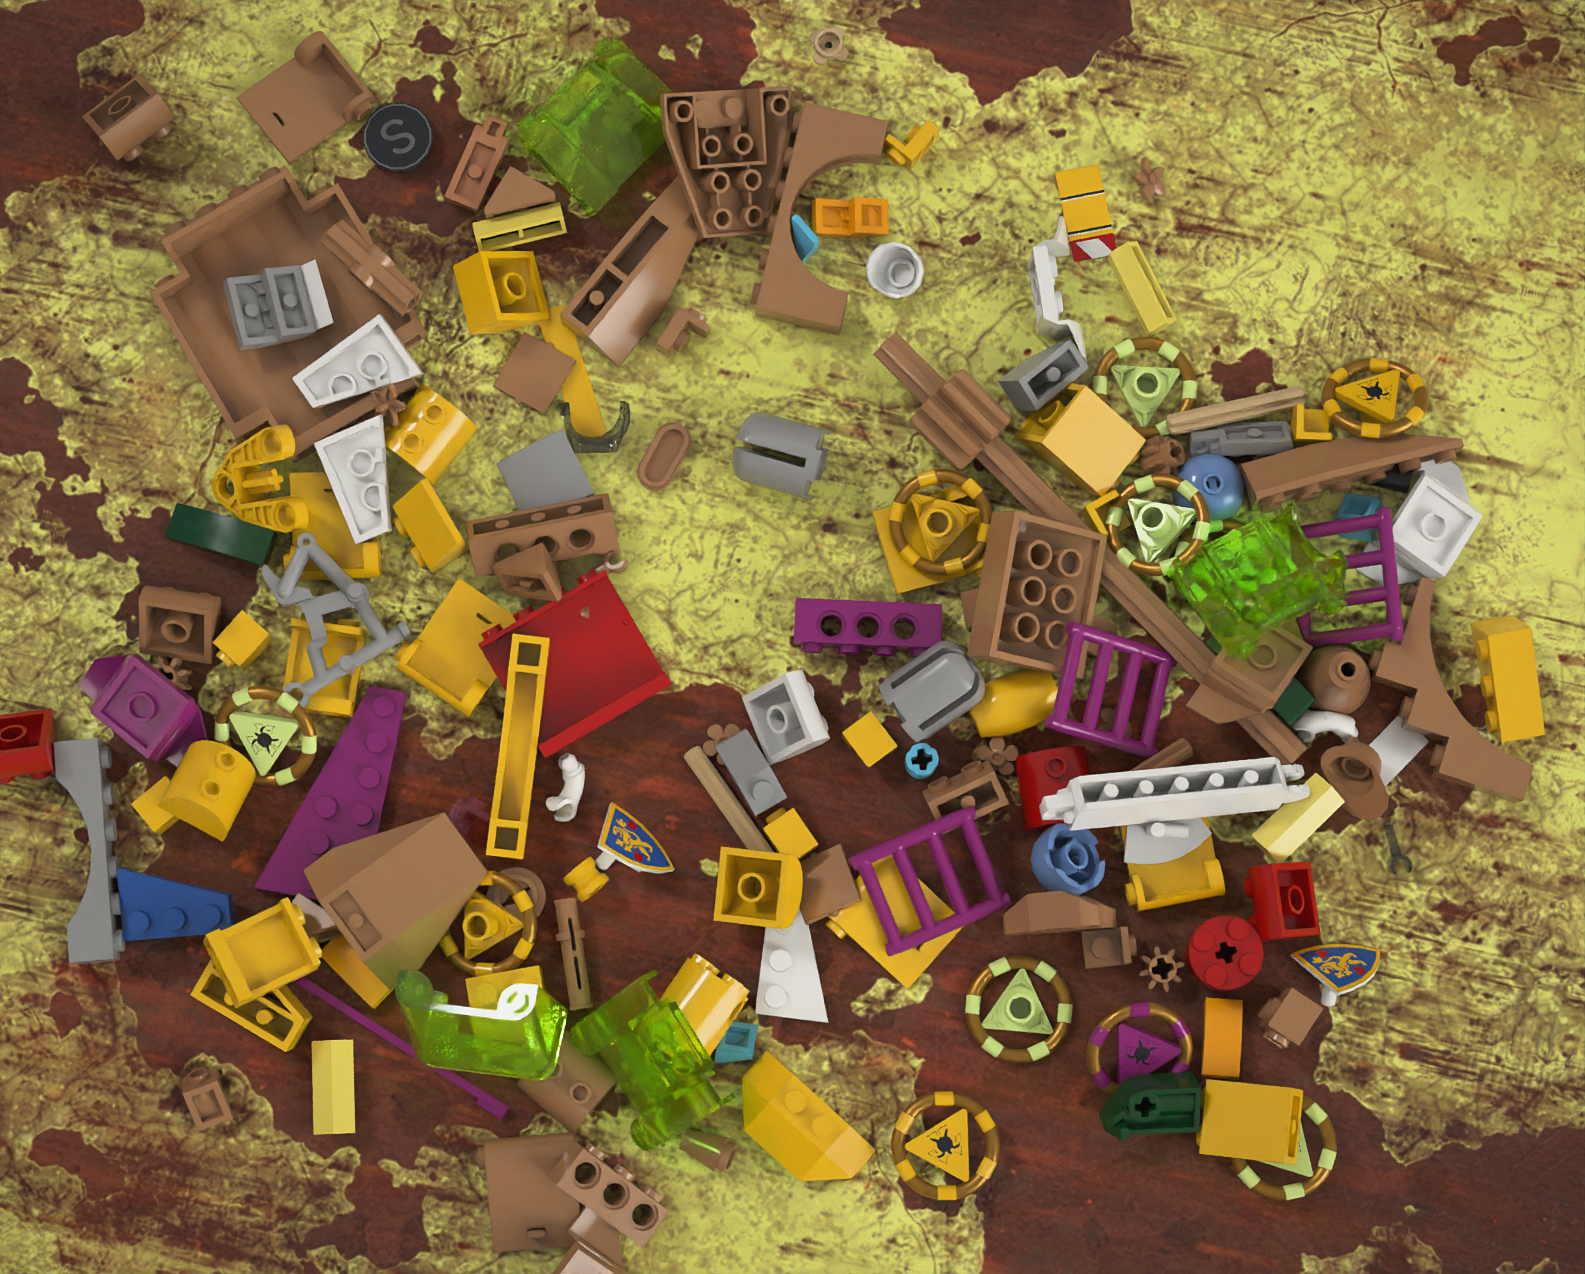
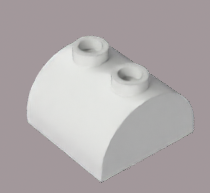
(786, 717)

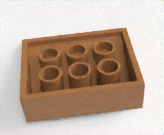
(1029, 589)

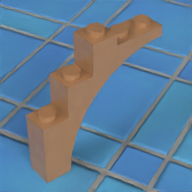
(1429, 711)

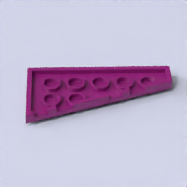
(345, 797)

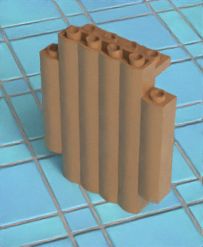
(240, 237)

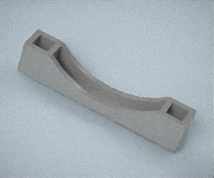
(94, 927)

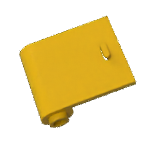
(331, 531)
(903, 575)
(448, 652)
(1175, 881)
(863, 926)

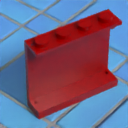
(593, 665)

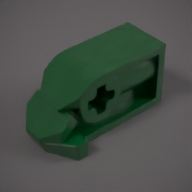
(1153, 1105)

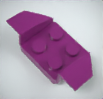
(143, 707)

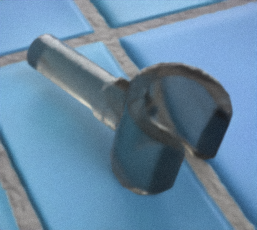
(1395, 851)

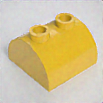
(429, 434)
(209, 787)
(758, 888)

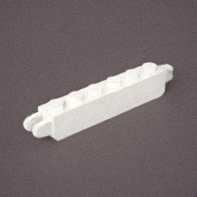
(1174, 793)

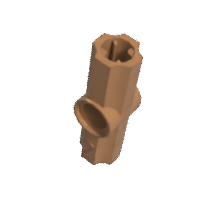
(372, 267)

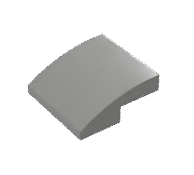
(269, 307)
(545, 473)

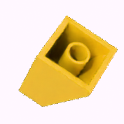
(1082, 439)

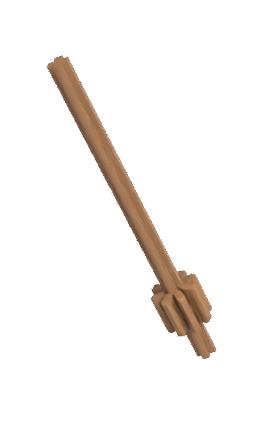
(967, 426)

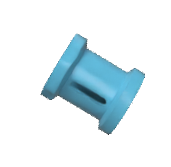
(928, 752)

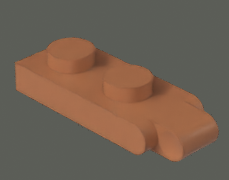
(479, 164)

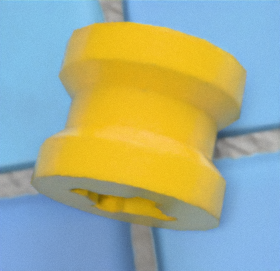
(586, 879)

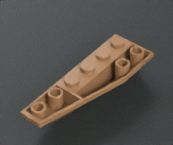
(635, 278)
(1336, 465)

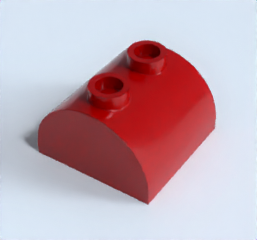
(27, 744)
(1043, 775)
(1282, 901)

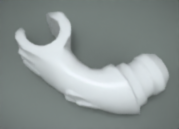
(1320, 721)
(568, 800)

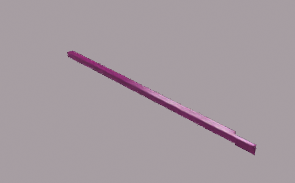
(484, 1100)

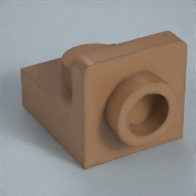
(675, 333)
(1107, 947)
(206, 1098)

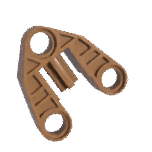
(1057, 913)

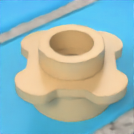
(828, 35)

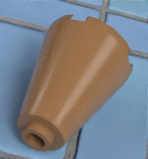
(1335, 678)

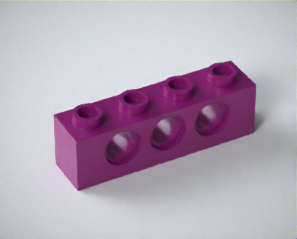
(849, 613)

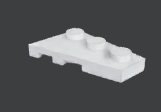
(358, 365)
(359, 477)
(789, 975)

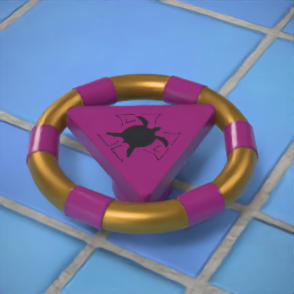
(1138, 1049)

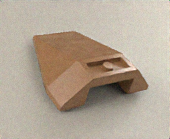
(729, 154)
(397, 891)

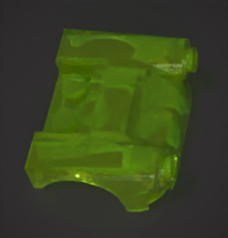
(597, 124)
(1260, 581)
(653, 1061)

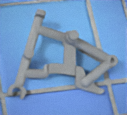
(350, 595)

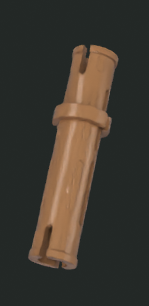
(578, 993)

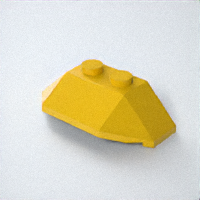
(798, 1125)

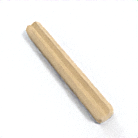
(1235, 410)
(726, 800)

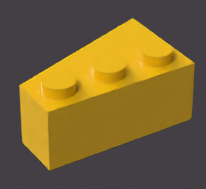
(1508, 678)
(274, 1016)

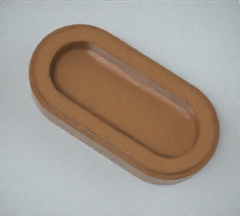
(664, 456)

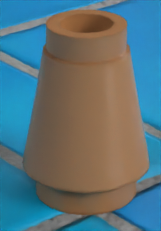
(709, 1149)

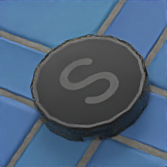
(398, 138)

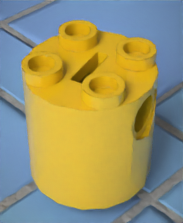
(706, 999)

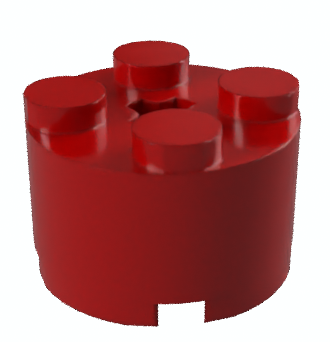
(1232, 934)

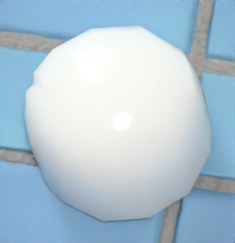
(895, 270)

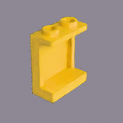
(342, 639)
(263, 952)
(1250, 1121)

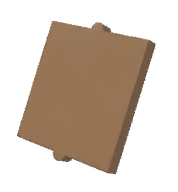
(534, 373)
(827, 884)

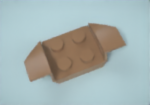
(1250, 686)
(595, 1247)

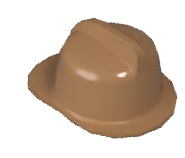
(1356, 777)

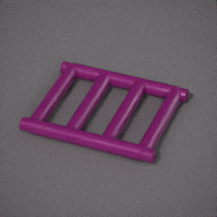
(1388, 593)
(1087, 729)
(963, 913)

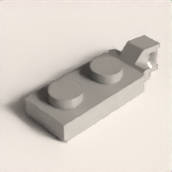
(1242, 439)

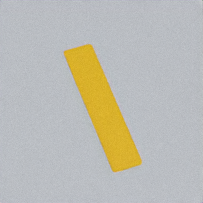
(577, 387)

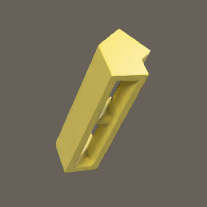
(519, 221)
(1141, 288)
(1297, 820)
(333, 1087)

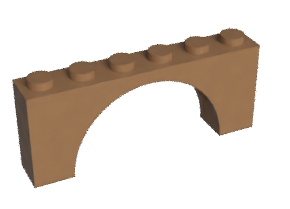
(823, 142)

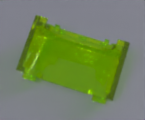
(513, 1041)

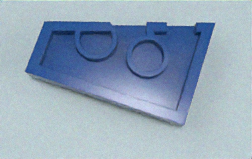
(168, 908)

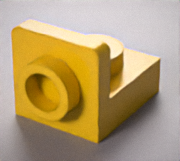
(917, 142)

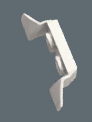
(1046, 301)
(1429, 525)

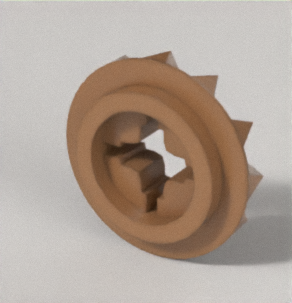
(525, 879)

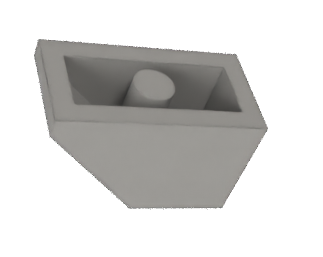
(1043, 375)
(750, 772)

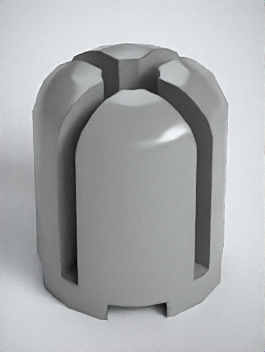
(786, 437)
(934, 689)

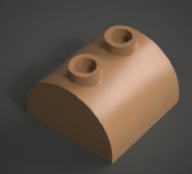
(130, 118)
(179, 623)
(573, 1087)

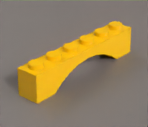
(518, 746)

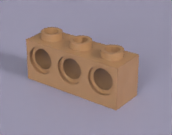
(618, 1208)

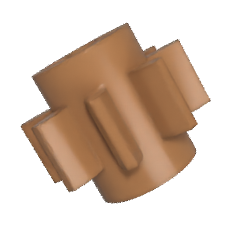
(1162, 456)
(179, 674)
(1156, 978)

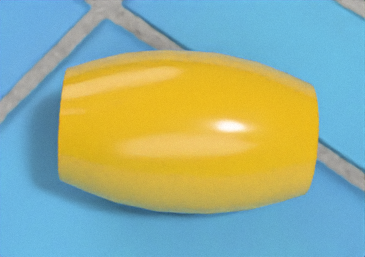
(1014, 703)

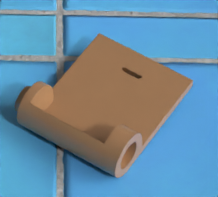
(310, 95)
(524, 1195)

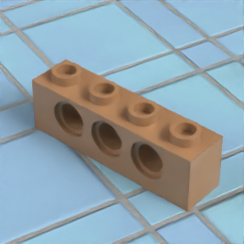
(555, 520)

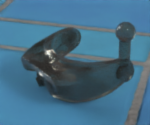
(605, 443)

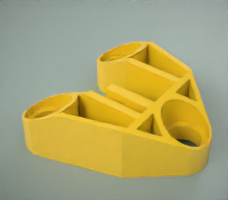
(250, 484)

